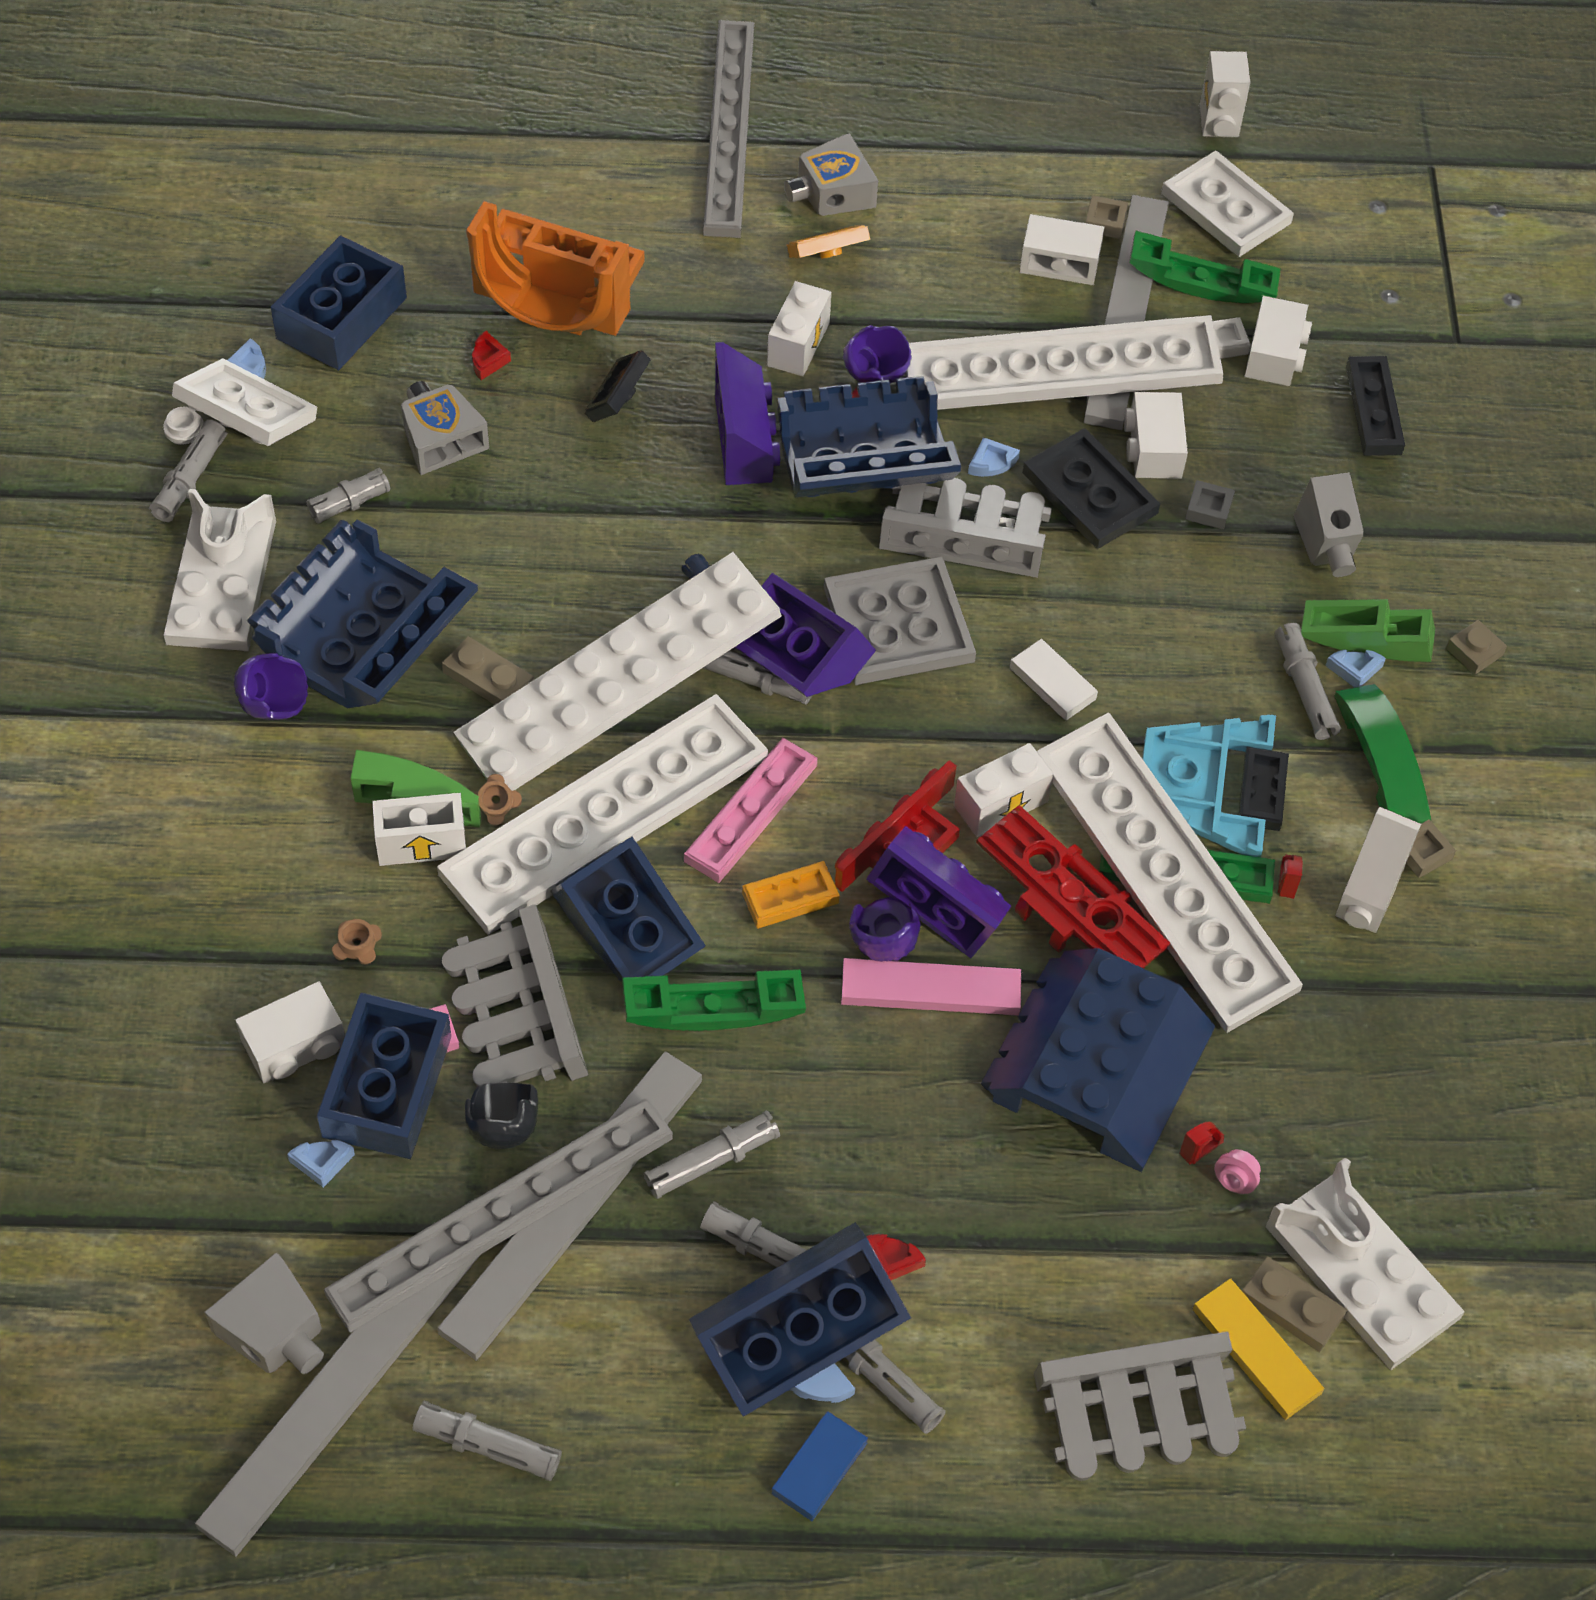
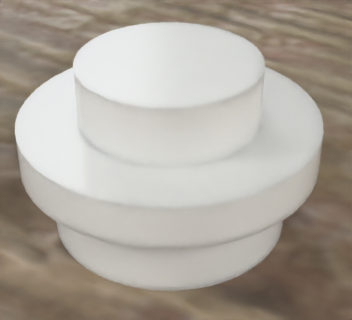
(182, 425)

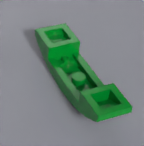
(1202, 277)
(1386, 750)
(713, 1005)

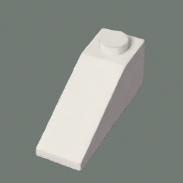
(1377, 870)

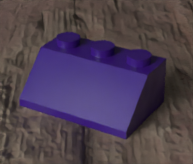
(744, 418)
(808, 643)
(940, 890)

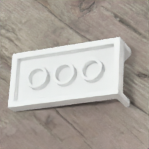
(220, 575)
(1364, 1268)

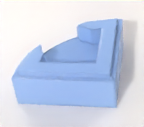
(250, 358)
(992, 459)
(1355, 666)
(321, 1159)
(826, 1386)

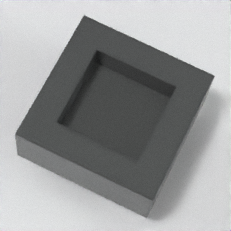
(1210, 504)

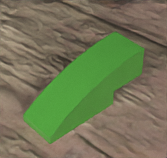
(1370, 626)
(389, 777)

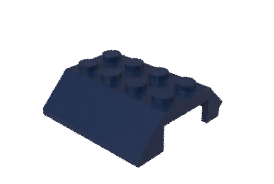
(864, 439)
(356, 615)
(1103, 1050)

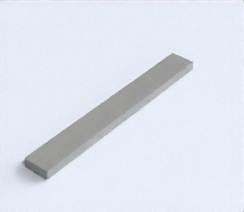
(729, 130)
(1127, 301)
(497, 1215)
(539, 1246)
(318, 1416)

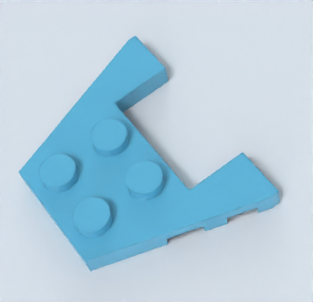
(1192, 768)

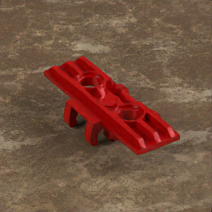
(1065, 899)

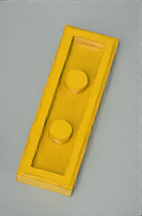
(1259, 1349)

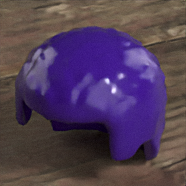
(877, 354)
(271, 687)
(885, 929)

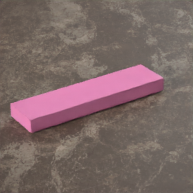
(750, 810)
(931, 986)

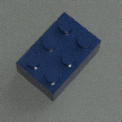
(339, 302)
(385, 1075)

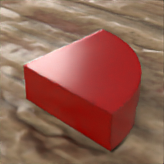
(488, 355)
(1290, 875)
(1200, 1142)
(896, 1256)

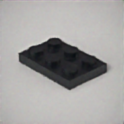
(1091, 488)

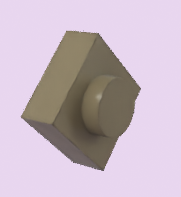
(1109, 214)
(1476, 647)
(1429, 850)

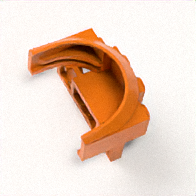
(565, 276)

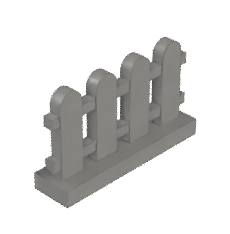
(965, 541)
(510, 985)
(1162, 1387)

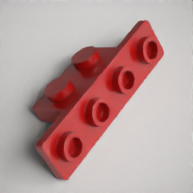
(909, 811)

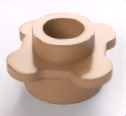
(508, 799)
(357, 930)

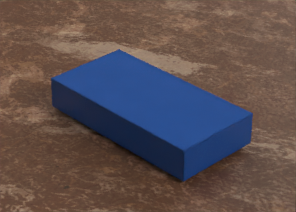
(819, 1466)

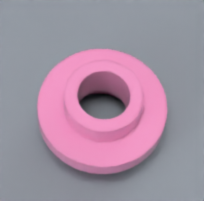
(1238, 1171)

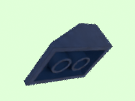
(628, 914)

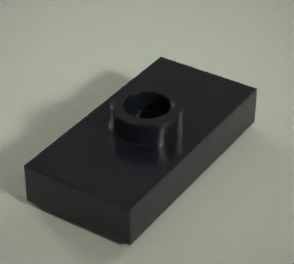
(617, 386)
(1264, 786)

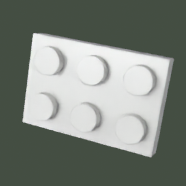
(1227, 203)
(244, 402)

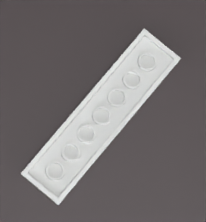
(1069, 362)
(618, 673)
(600, 811)
(1169, 873)

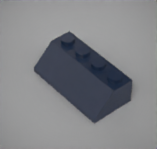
(799, 1318)

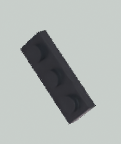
(1375, 405)

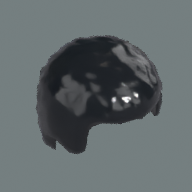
(502, 1114)

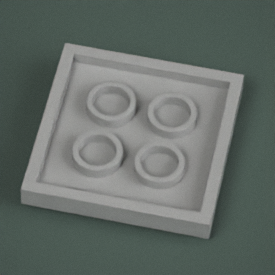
(906, 616)

